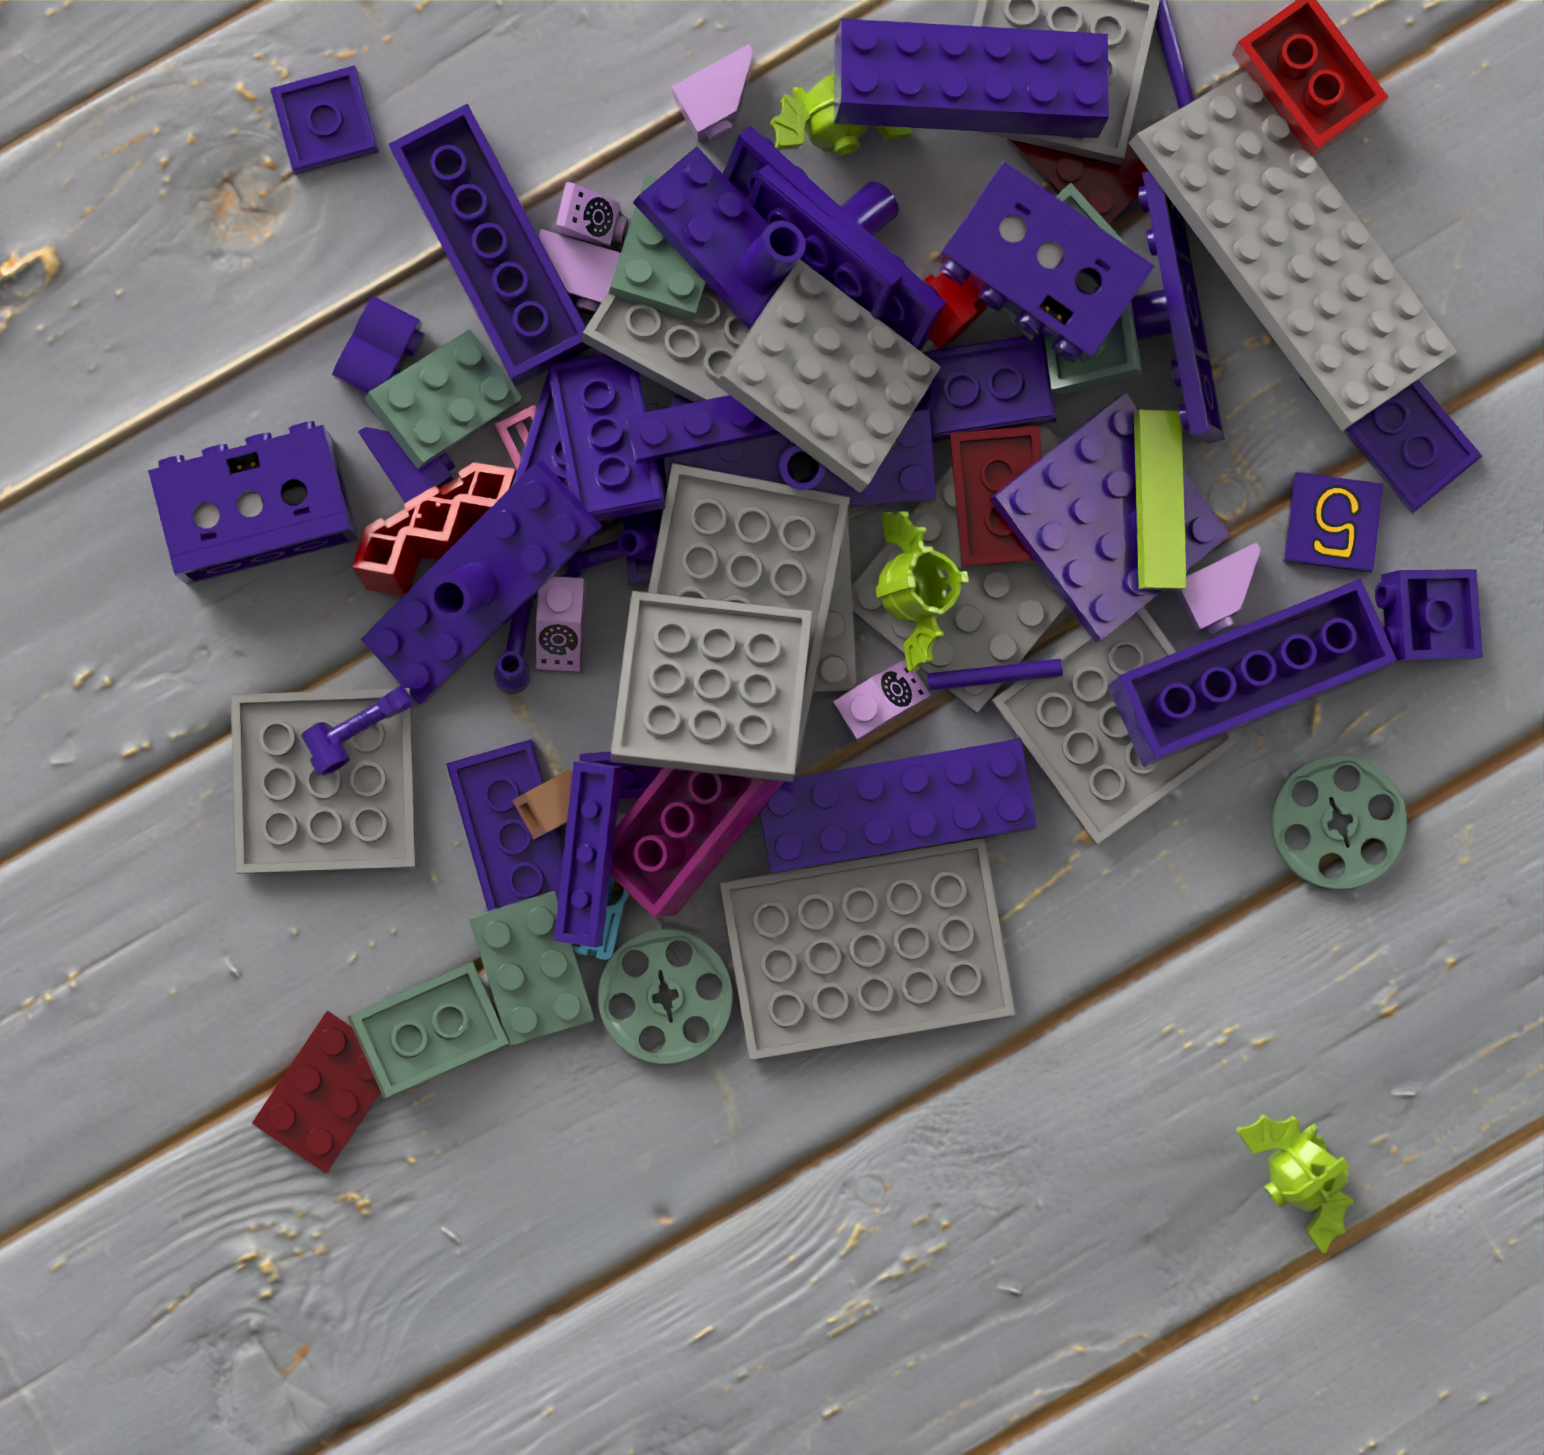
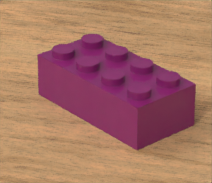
(682, 833)

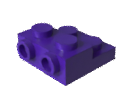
(1431, 614)

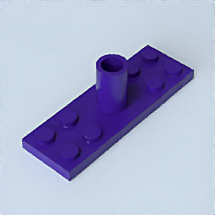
(869, 210)
(721, 234)
(1178, 312)
(901, 477)
(481, 582)

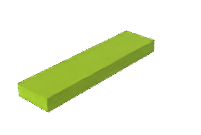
(1160, 500)

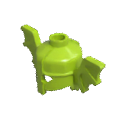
(815, 115)
(915, 586)
(1302, 1174)

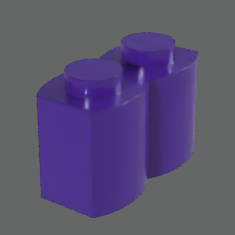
(378, 346)

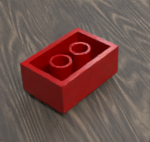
(1310, 75)

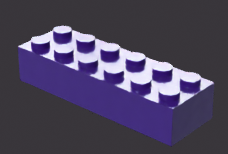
(971, 78)
(490, 244)
(1251, 672)
(898, 806)

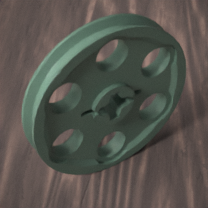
(1361, 828)
(643, 987)

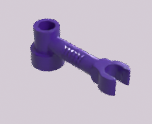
(635, 542)
(518, 680)
(327, 744)

